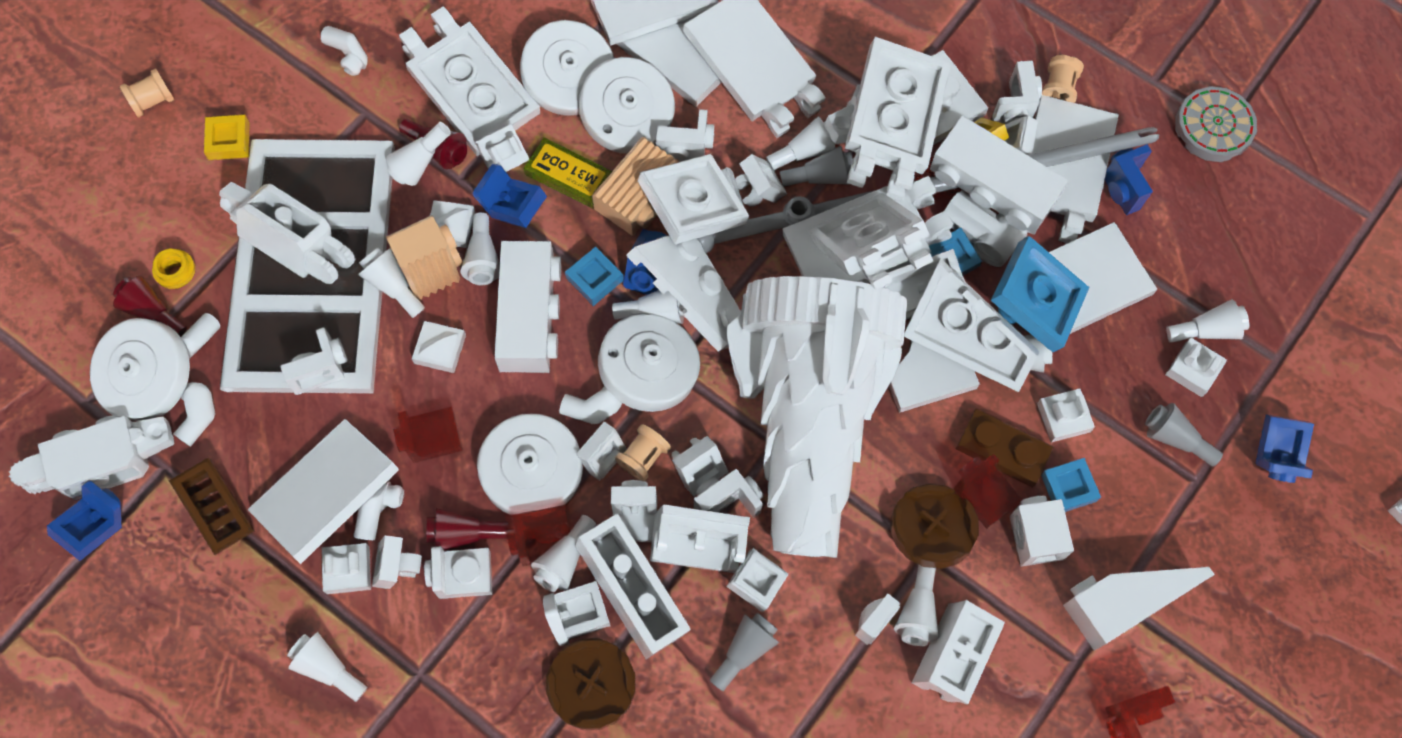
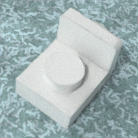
(316, 369)
(459, 572)

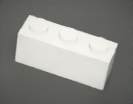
(997, 175)
(527, 307)
(632, 586)

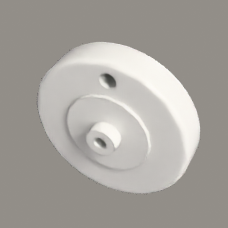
(559, 61)
(625, 102)
(648, 362)
(139, 369)
(529, 464)

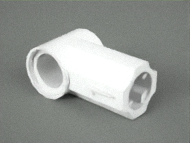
(990, 233)

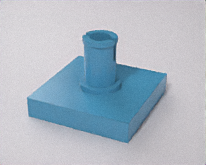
(1040, 294)

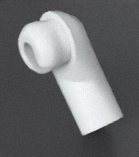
(355, 57)
(200, 333)
(592, 410)
(199, 412)
(370, 511)

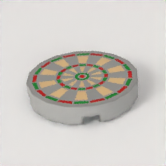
(1216, 124)

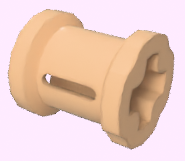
(1063, 77)
(146, 93)
(642, 452)

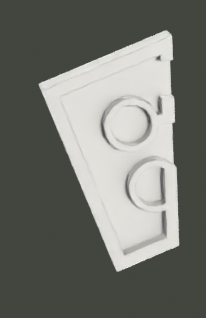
(694, 282)
(969, 330)

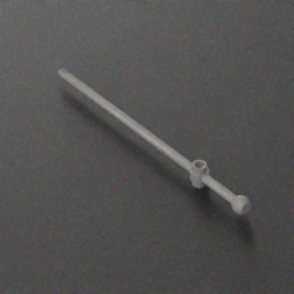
(801, 208)

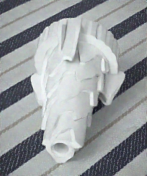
(824, 364)

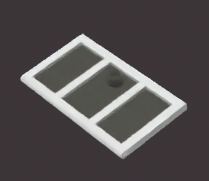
(279, 311)

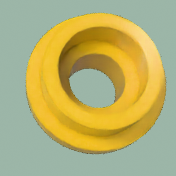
(166, 261)

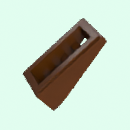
(191, 477)

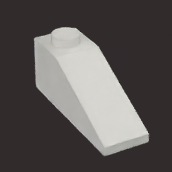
(1125, 599)

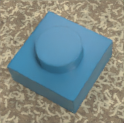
(964, 251)
(594, 276)
(1072, 484)

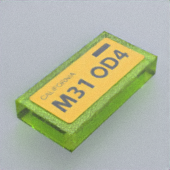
(566, 171)

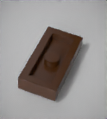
(1019, 453)

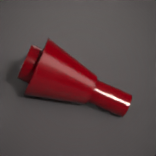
(448, 153)
(140, 300)
(453, 529)

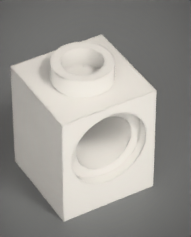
(1041, 531)

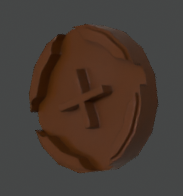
(934, 526)
(591, 684)

